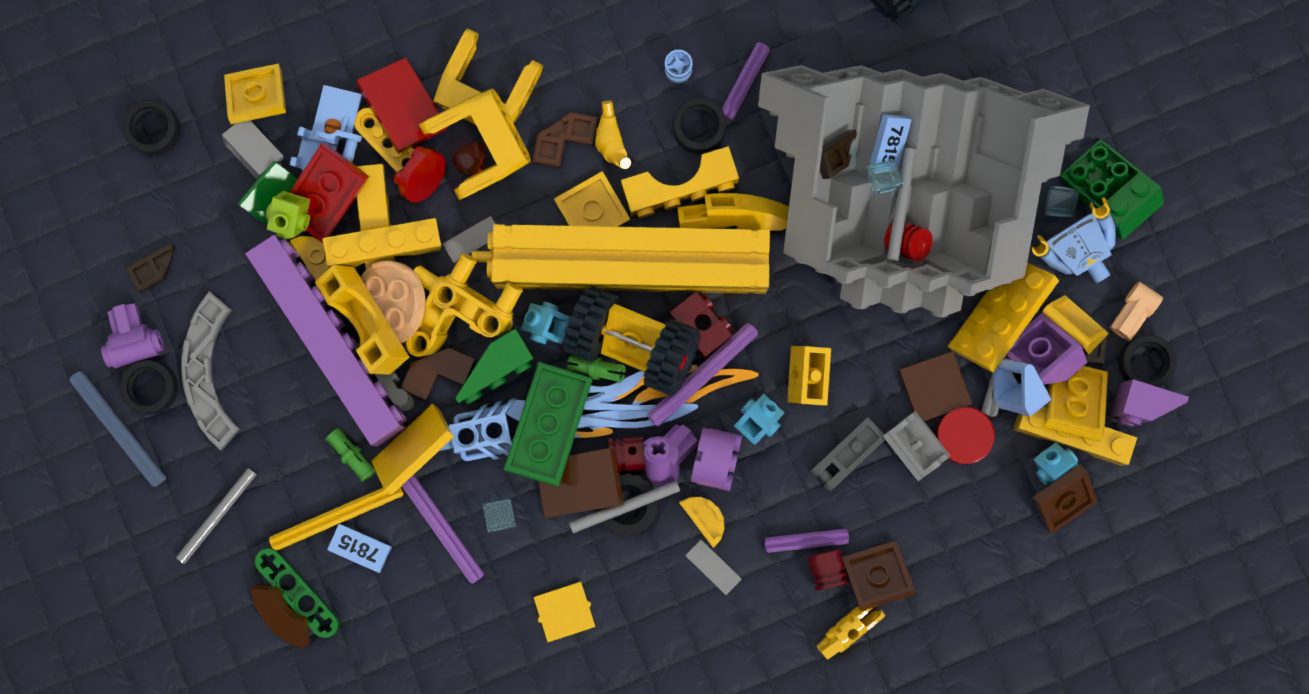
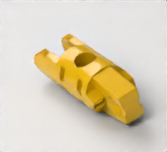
(848, 631)

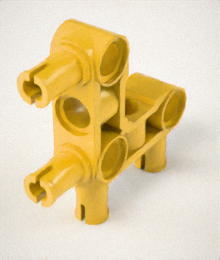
(465, 304)

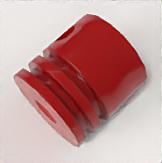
(915, 242)

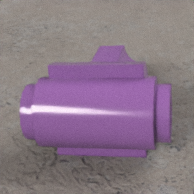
(130, 338)
(665, 454)

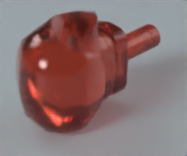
(470, 158)

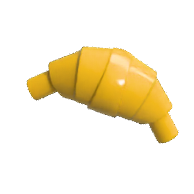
(608, 138)

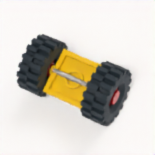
(609, 329)

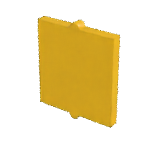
(564, 611)

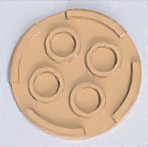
(398, 296)

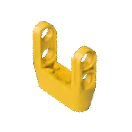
(452, 91)
(497, 133)

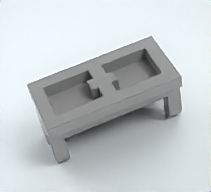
(251, 147)
(916, 445)

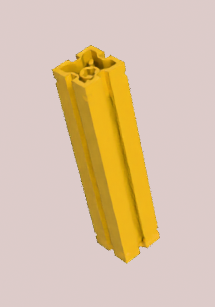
(628, 258)

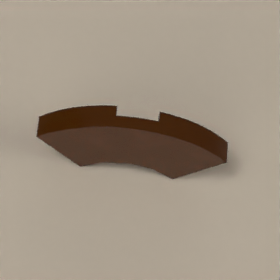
(278, 615)

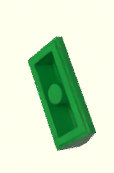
(271, 183)

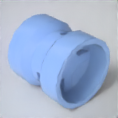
(678, 60)

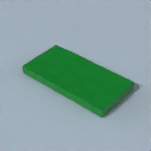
(548, 424)

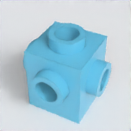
(545, 323)
(759, 419)
(1055, 463)

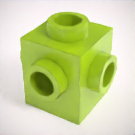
(288, 215)

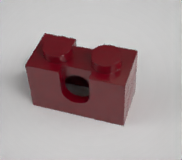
(699, 306)

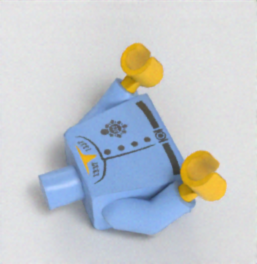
(1081, 245)

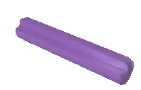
(745, 80)
(806, 540)

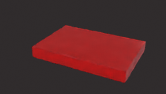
(399, 103)
(331, 186)

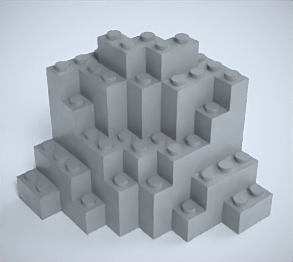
(971, 183)

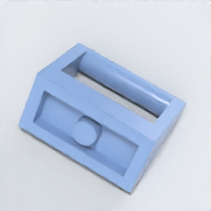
(1016, 397)

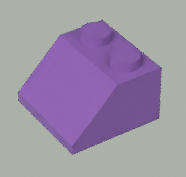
(1049, 350)
(1143, 402)

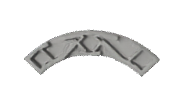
(197, 371)

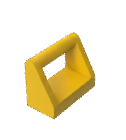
(1075, 323)

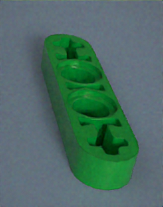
(301, 589)

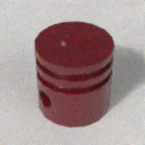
(624, 448)
(827, 569)

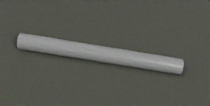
(901, 205)
(630, 504)
(216, 515)

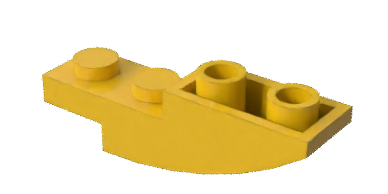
(736, 210)

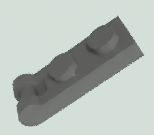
(397, 395)
(849, 453)

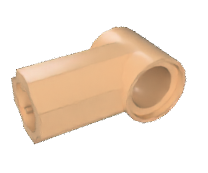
(1139, 305)

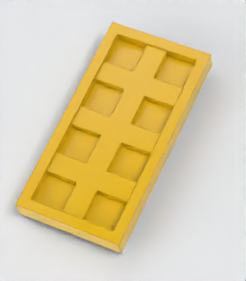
(1002, 318)

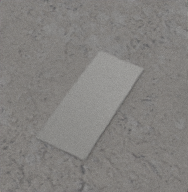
(469, 239)
(713, 567)

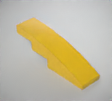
(374, 203)

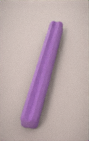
(703, 374)
(443, 529)

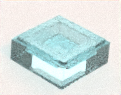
(884, 177)
(1061, 202)
(499, 515)

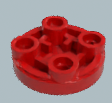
(421, 174)
(966, 435)

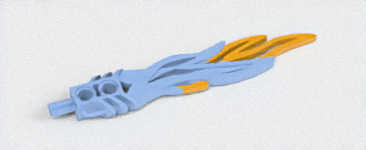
(598, 422)

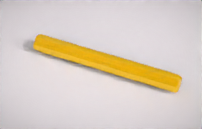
(332, 518)

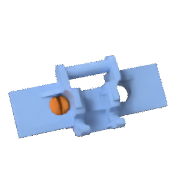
(332, 123)

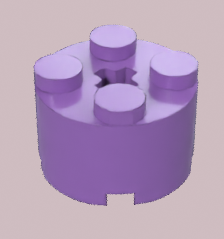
(716, 458)

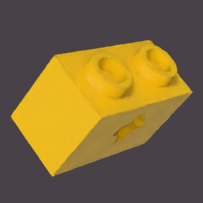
(809, 375)

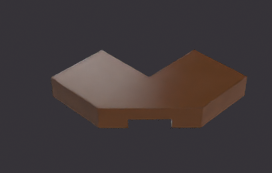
(571, 128)
(424, 372)

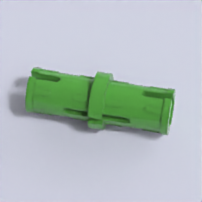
(597, 369)
(350, 454)

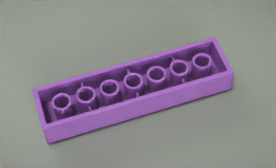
(326, 340)

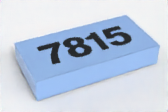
(890, 139)
(359, 548)

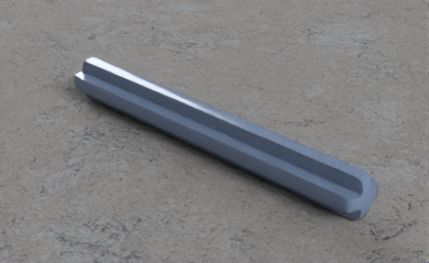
(117, 429)

